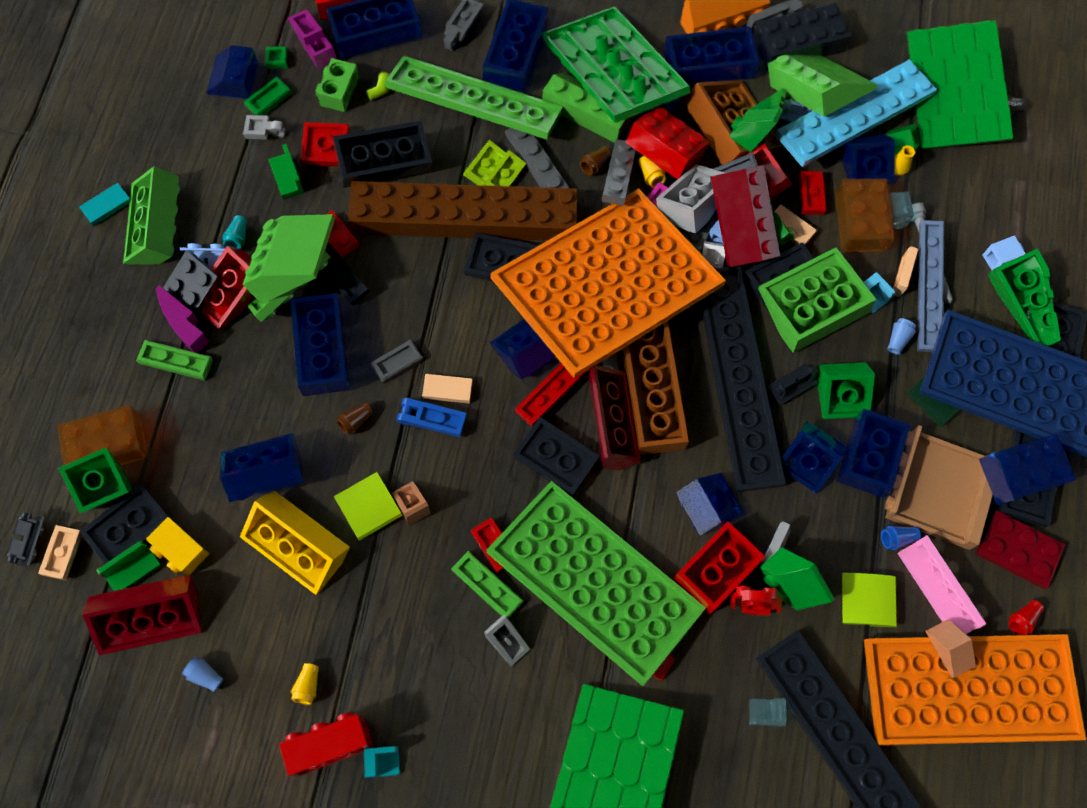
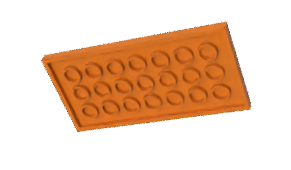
(1013, 694)

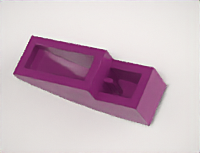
(312, 39)
(182, 321)

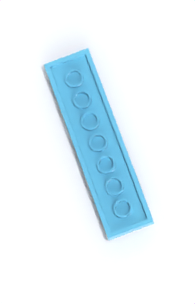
(818, 135)

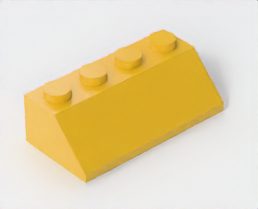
(293, 541)

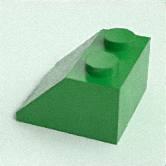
(845, 389)
(95, 479)
(796, 580)

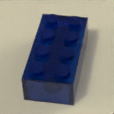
(372, 25)
(515, 44)
(713, 55)
(320, 344)

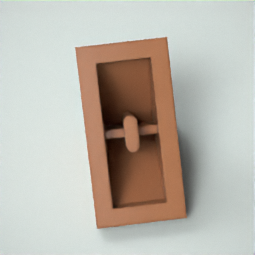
(411, 503)
(953, 647)

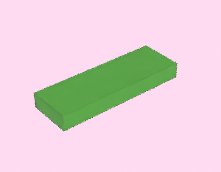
(174, 360)
(487, 585)

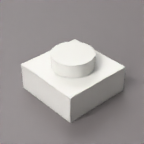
(714, 253)

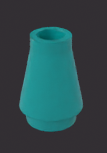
(235, 233)

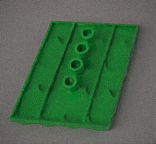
(615, 64)
(969, 82)
(617, 752)

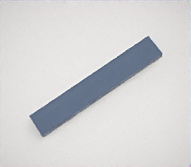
(930, 283)

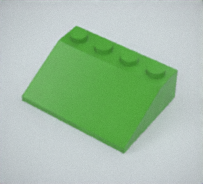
(817, 82)
(287, 254)
(816, 299)

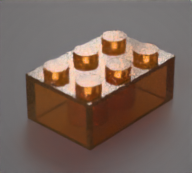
(864, 215)
(116, 429)

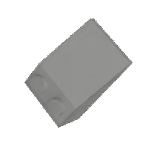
(690, 199)

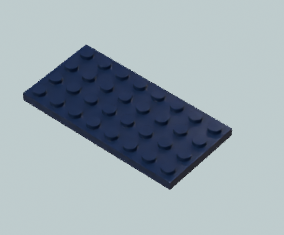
(1009, 381)

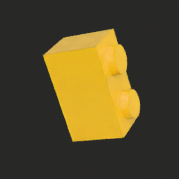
(176, 546)

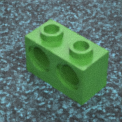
(339, 79)

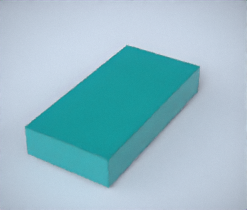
(105, 204)

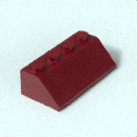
(745, 216)
(613, 418)
(143, 615)

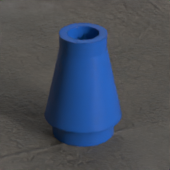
(896, 537)

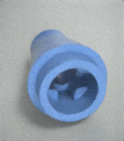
(901, 334)
(202, 673)

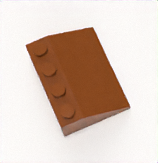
(715, 109)

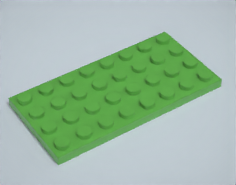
(596, 582)

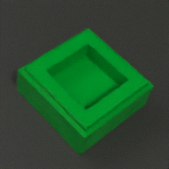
(276, 57)

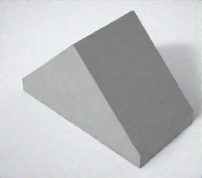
(506, 640)

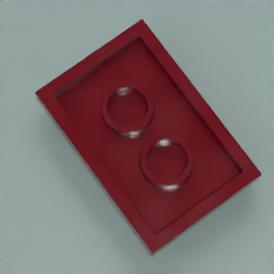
(1020, 549)

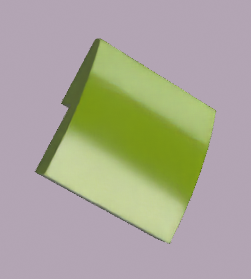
(494, 166)
(368, 506)
(869, 599)

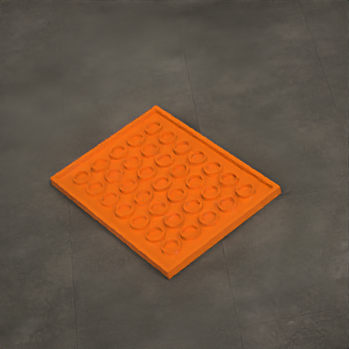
(606, 282)

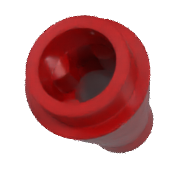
(1026, 618)

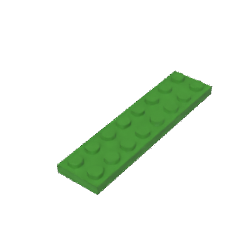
(474, 97)

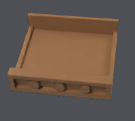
(940, 490)

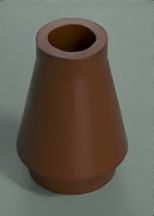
(595, 160)
(352, 419)

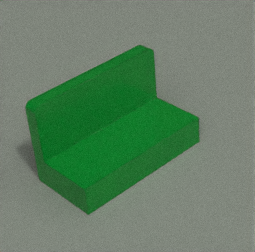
(286, 175)
(130, 567)

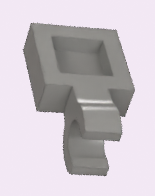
(260, 126)

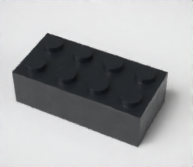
(805, 32)
(382, 153)

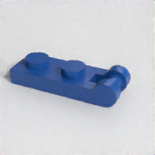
(432, 417)

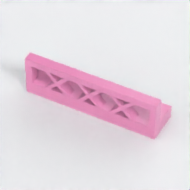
(940, 585)

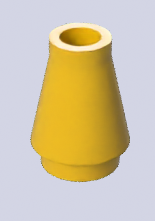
(903, 160)
(652, 173)
(306, 685)

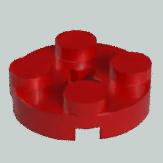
(755, 601)

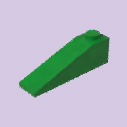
(758, 121)
(1028, 296)

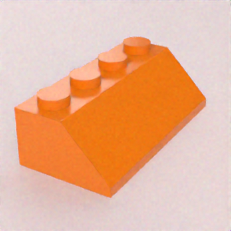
(718, 14)

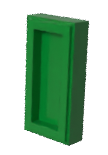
(268, 97)

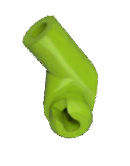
(380, 89)

